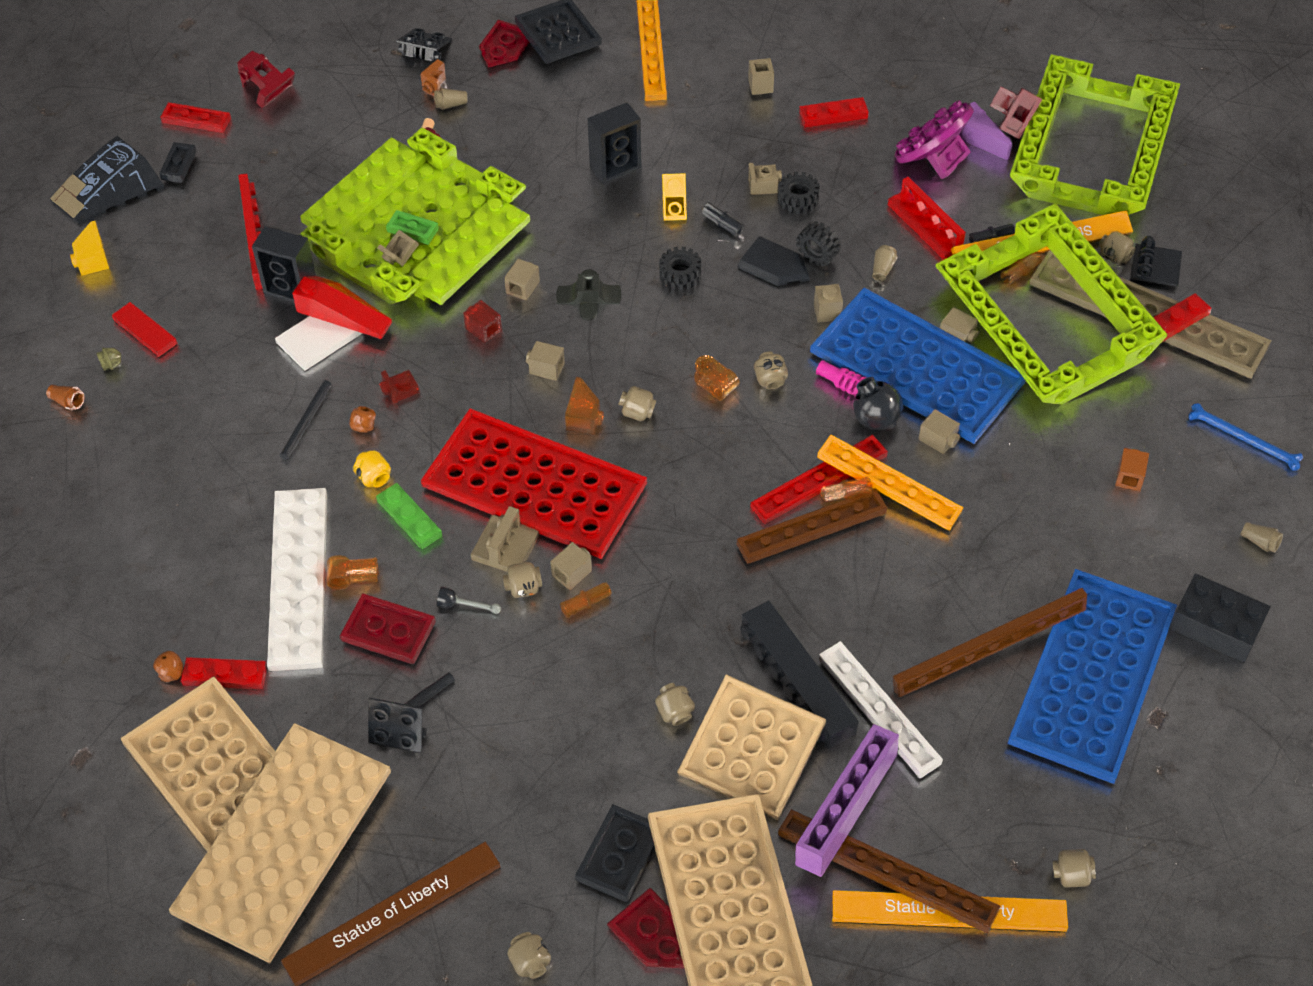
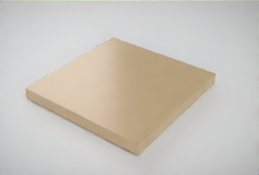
(752, 745)

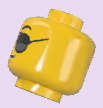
(372, 469)

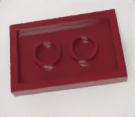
(387, 628)

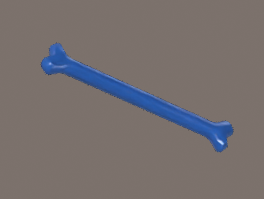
(1291, 459)

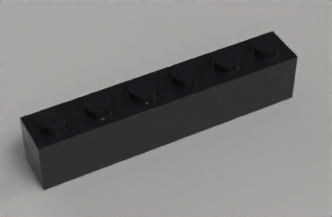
(798, 672)

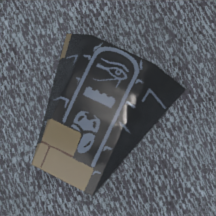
(106, 181)

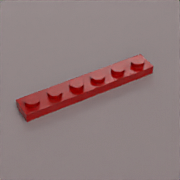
(252, 221)

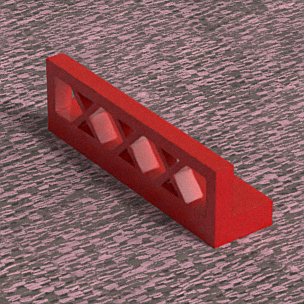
(926, 221)

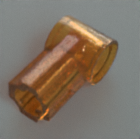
(343, 572)

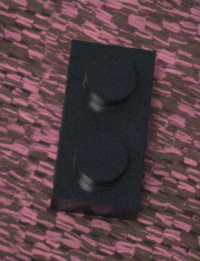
(177, 162)

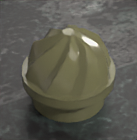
(109, 358)

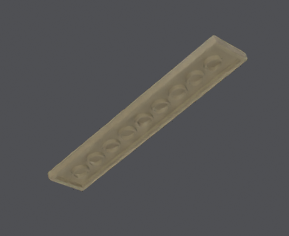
(1208, 338)

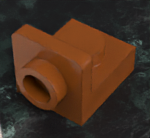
(433, 77)

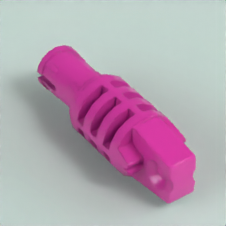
(842, 378)

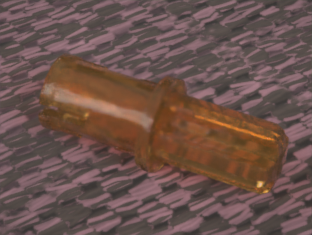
(1022, 267)
(846, 489)
(585, 599)

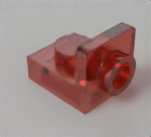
(399, 385)

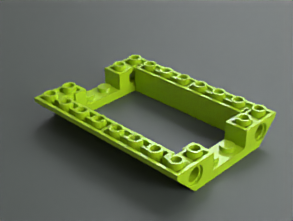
(1075, 78)
(1052, 228)

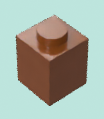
(1132, 469)

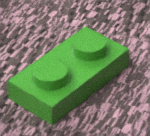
(413, 226)

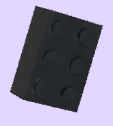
(614, 142)
(282, 261)
(1219, 617)

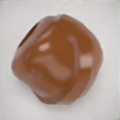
(362, 419)
(168, 666)

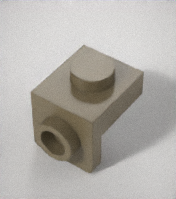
(398, 249)

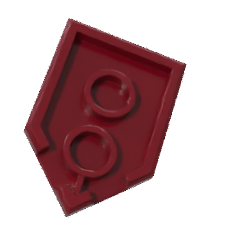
(503, 44)
(649, 931)

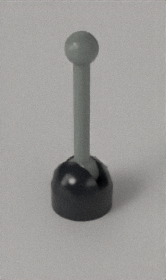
(448, 598)

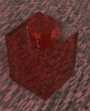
(482, 321)

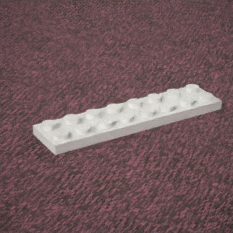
(297, 580)

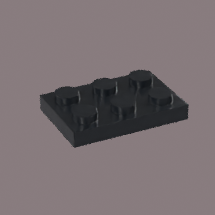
(617, 854)

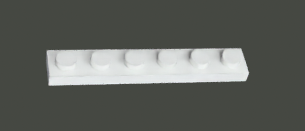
(880, 708)

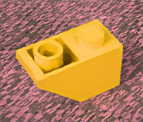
(674, 196)

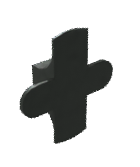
(588, 292)

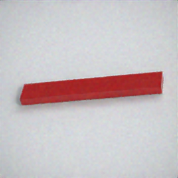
(808, 484)

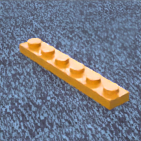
(890, 482)

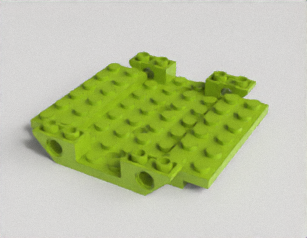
(471, 219)

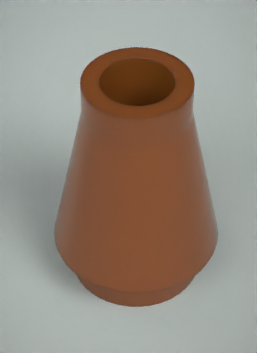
(67, 396)

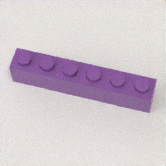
(846, 800)

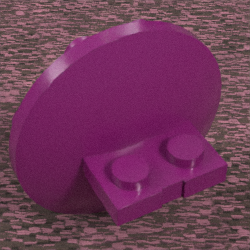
(938, 139)

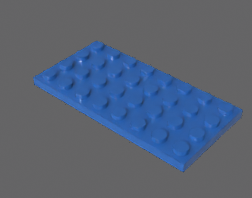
(920, 362)
(1093, 678)

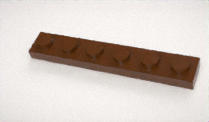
(811, 526)

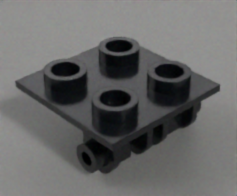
(422, 44)
(1156, 263)
(395, 725)

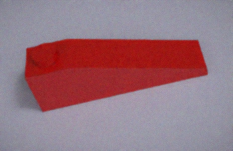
(339, 306)

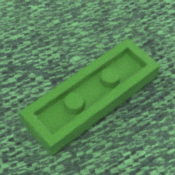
(409, 516)

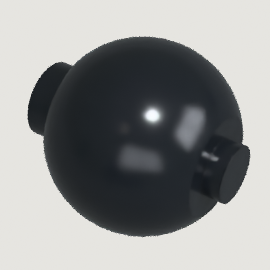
(877, 404)

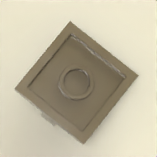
(505, 541)

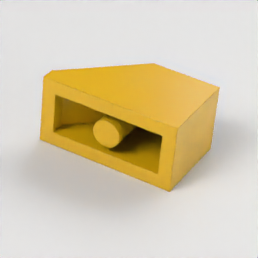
(89, 251)

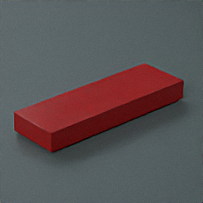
(195, 117)
(144, 329)

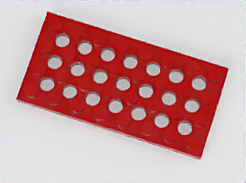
(539, 495)

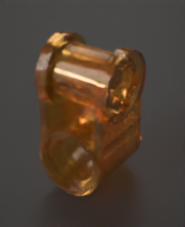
(715, 377)

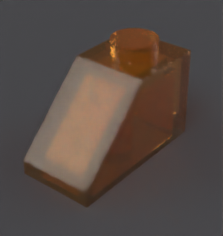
(583, 409)

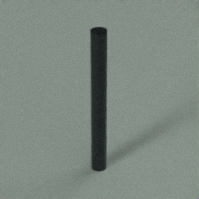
(305, 420)

